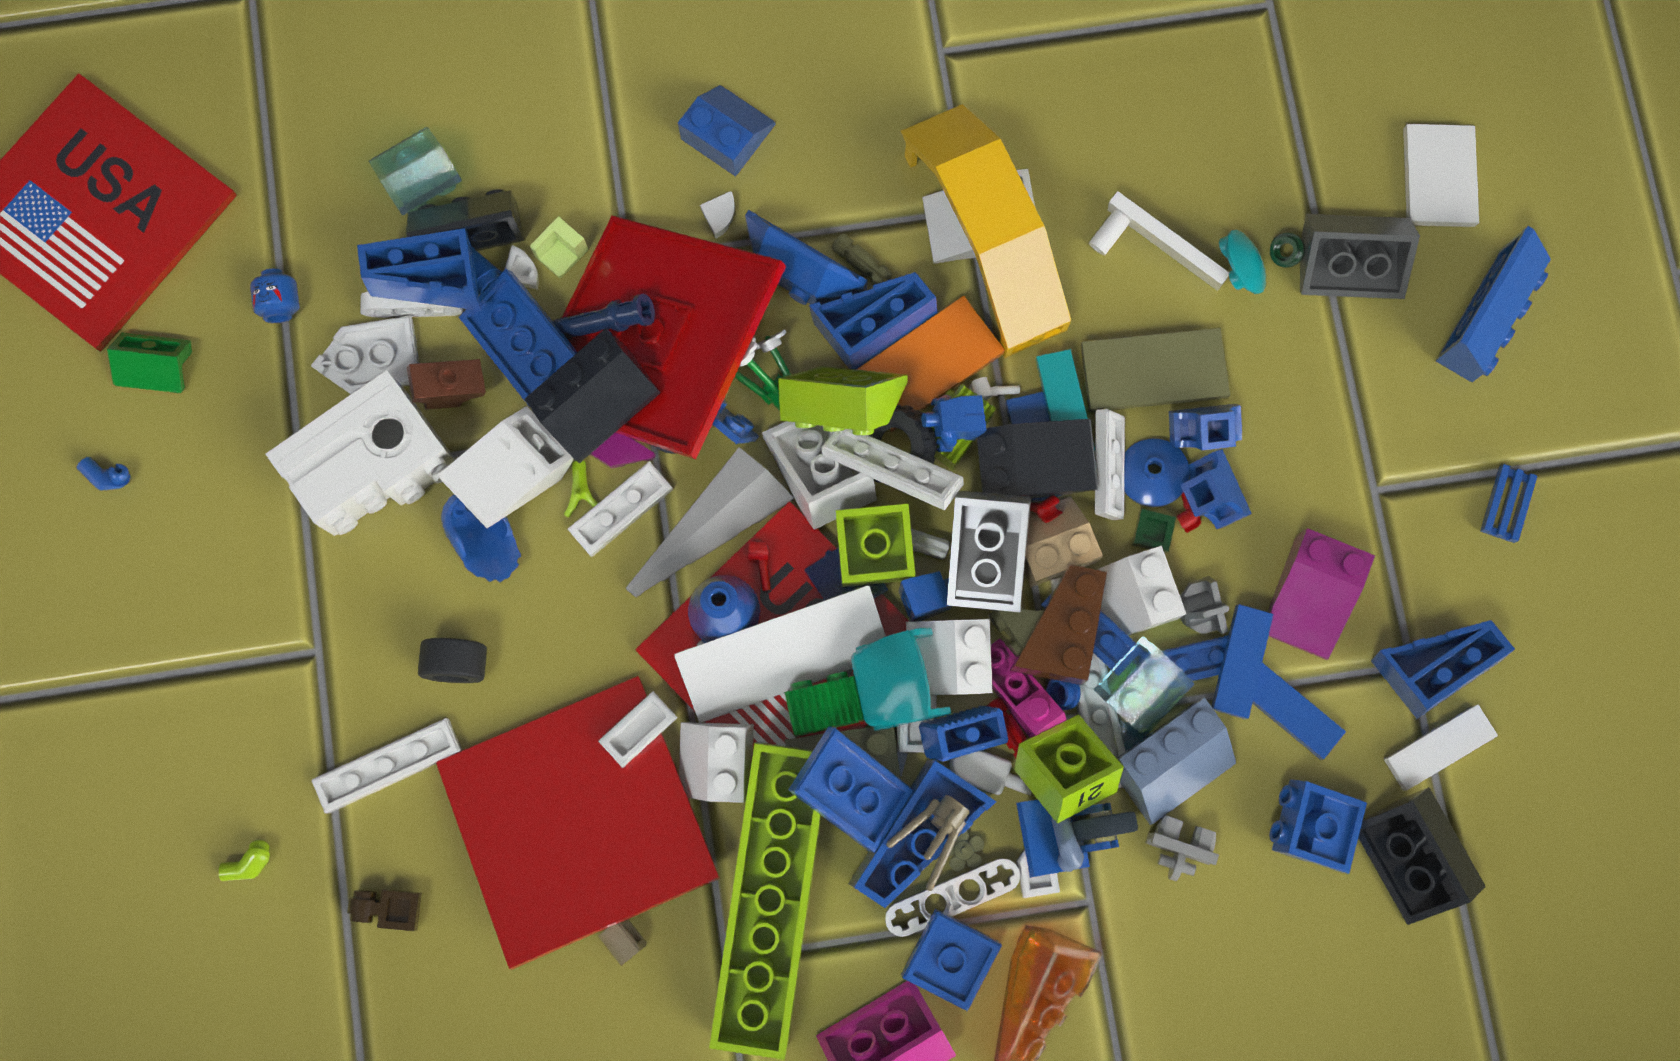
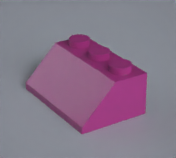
(888, 1029)

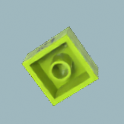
(875, 545)
(1068, 768)

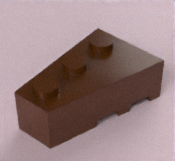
(1066, 630)

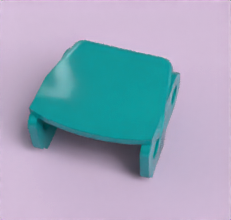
(894, 681)

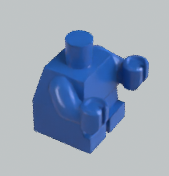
(955, 419)

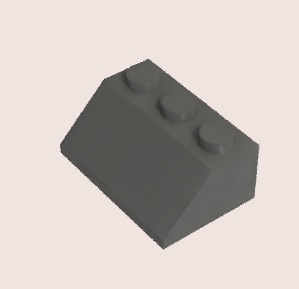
(1357, 256)

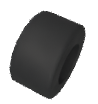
(452, 660)

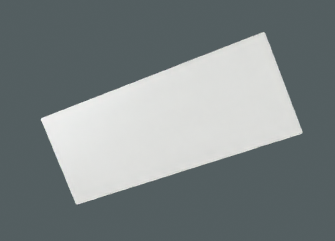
(778, 653)

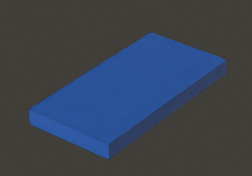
(517, 334)

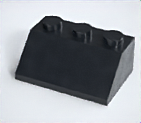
(487, 219)
(592, 395)
(1419, 857)

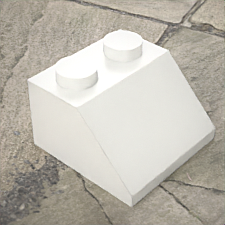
(1141, 592)
(956, 656)
(716, 760)

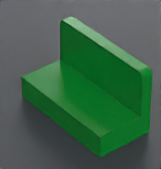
(148, 362)

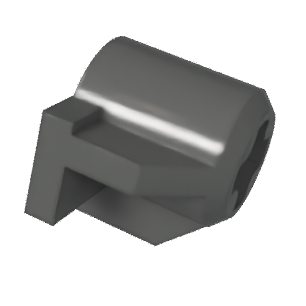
(1204, 606)

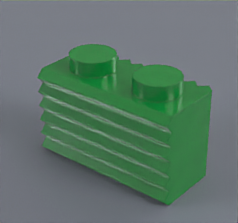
(823, 704)

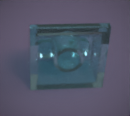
(415, 171)
(1144, 686)

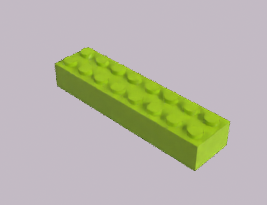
(766, 909)

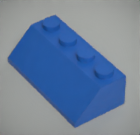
(1496, 306)

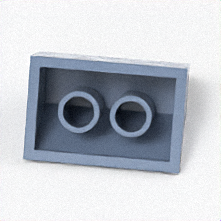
(1176, 760)

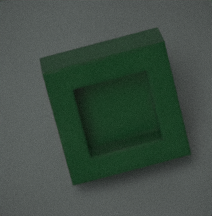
(1153, 530)

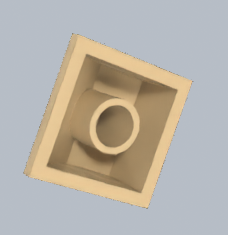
(1059, 544)

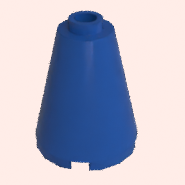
(736, 614)

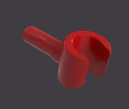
(1046, 509)
(1187, 518)
(760, 552)

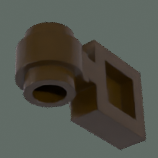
(395, 910)

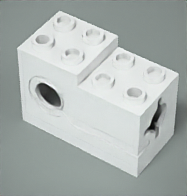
(362, 455)

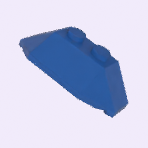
(808, 272)

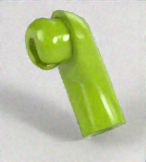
(249, 865)

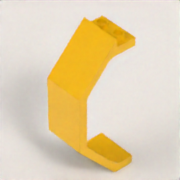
(997, 223)

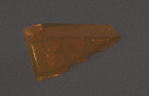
(1040, 984)

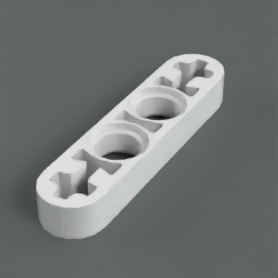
(950, 892)

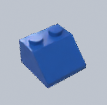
(724, 128)

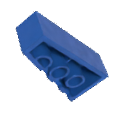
(893, 869)

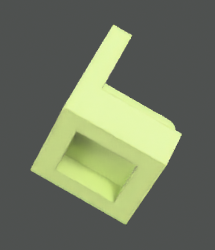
(559, 247)

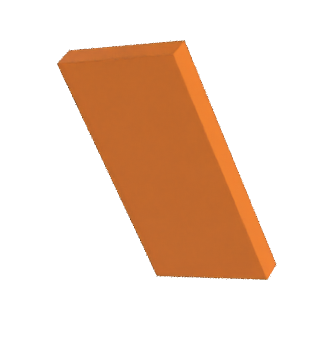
(939, 354)

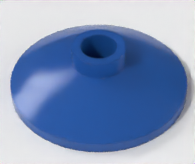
(1150, 488)

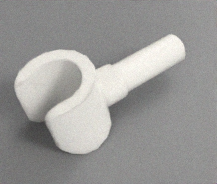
(981, 387)

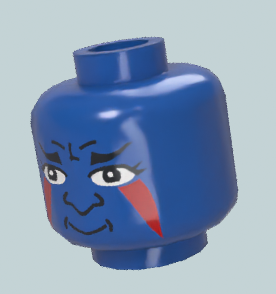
(274, 296)

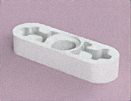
(388, 308)

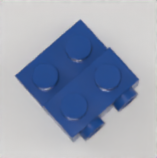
(1318, 825)

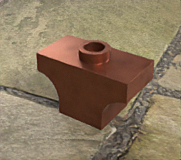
(445, 383)

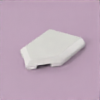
(368, 350)

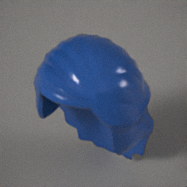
(484, 550)

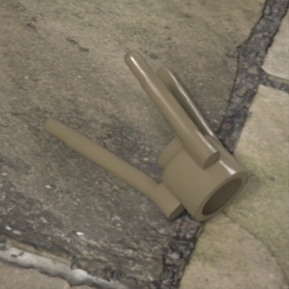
(949, 818)

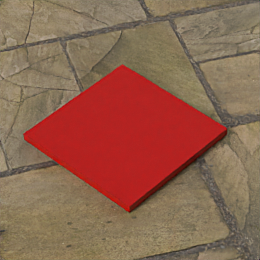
(704, 321)
(570, 834)

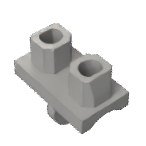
(1199, 849)

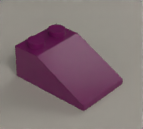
(1317, 592)

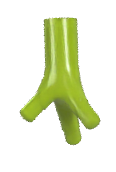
(579, 488)

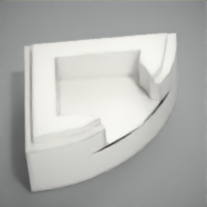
(719, 213)
(523, 268)

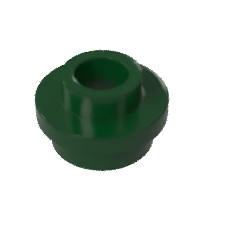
(1277, 250)

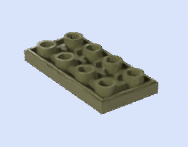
(1155, 370)

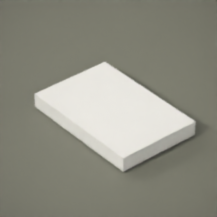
(1441, 175)

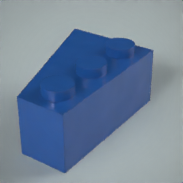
(422, 269)
(874, 319)
(1441, 665)

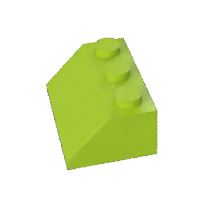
(840, 398)

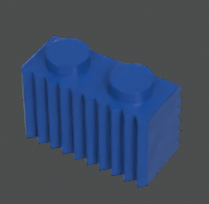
(963, 733)

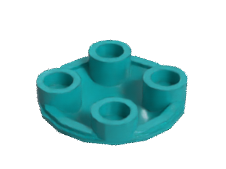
(1245, 261)

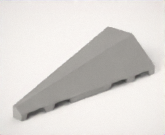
(730, 504)

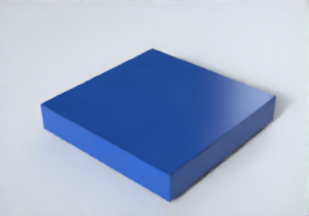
(951, 960)

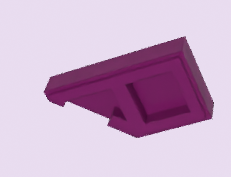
(621, 450)

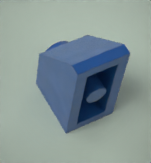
(924, 596)

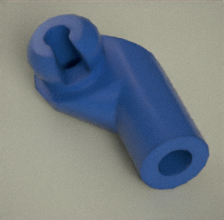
(104, 478)

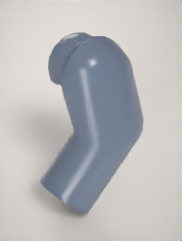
(1070, 855)

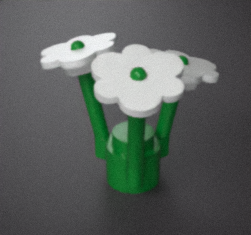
(770, 389)

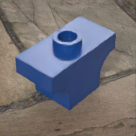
(1206, 427)
(1215, 491)

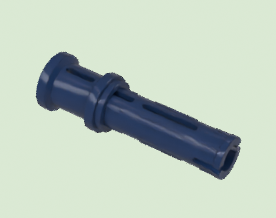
(615, 316)

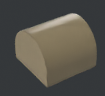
(623, 941)

